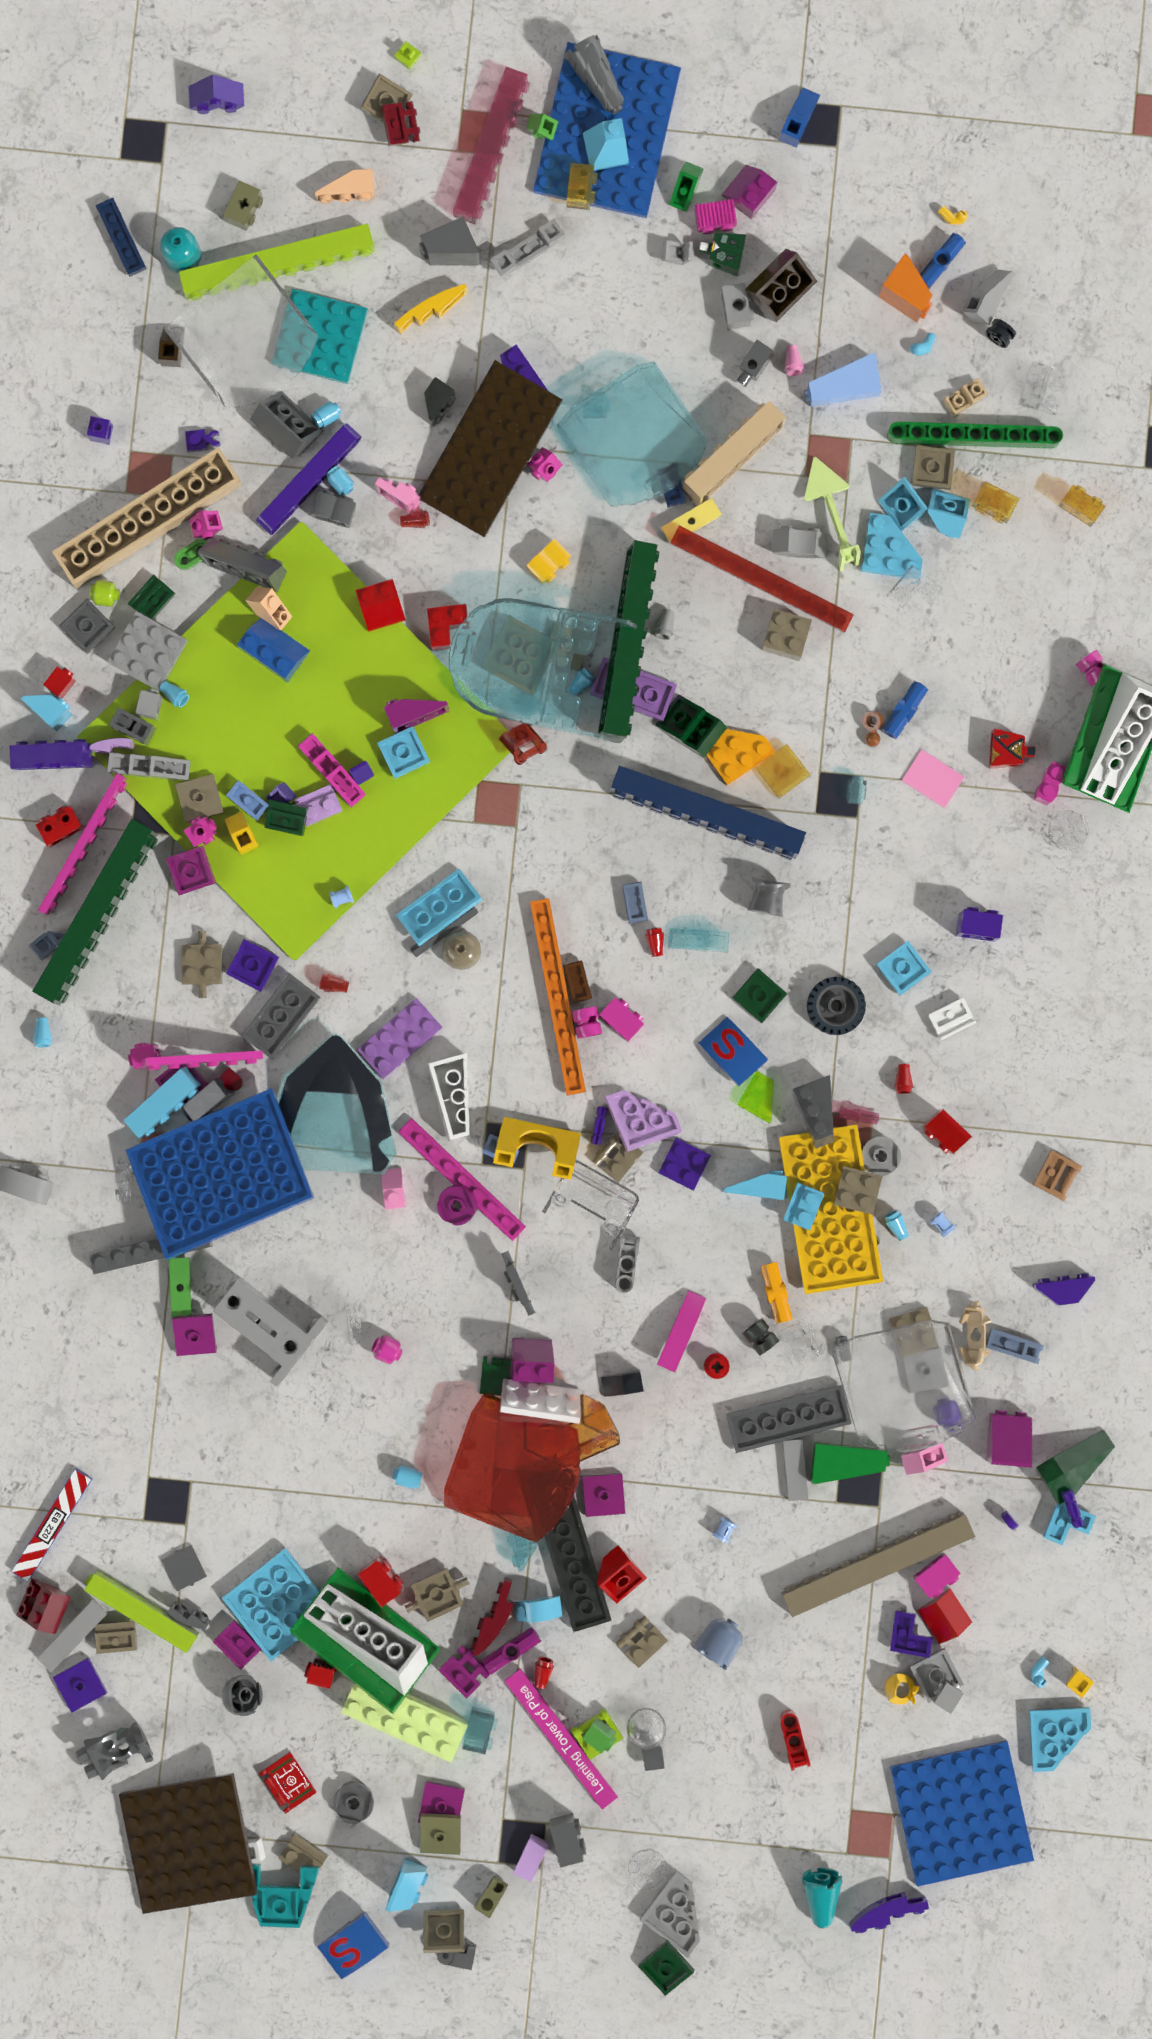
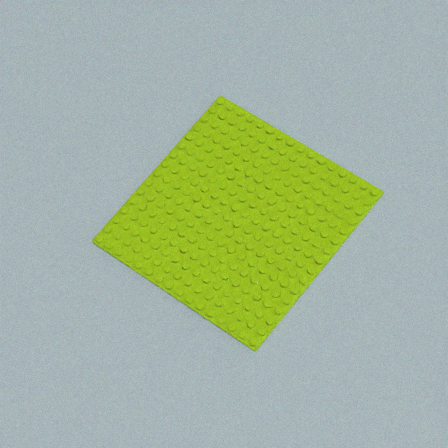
(248, 728)

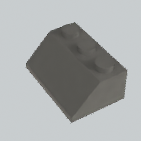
(286, 424)

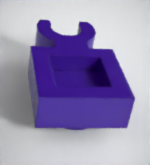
(198, 440)

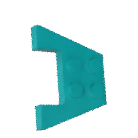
(284, 1904)

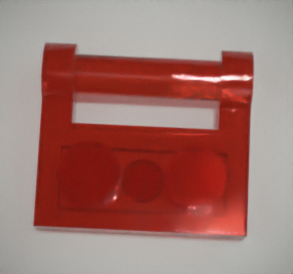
(520, 737)

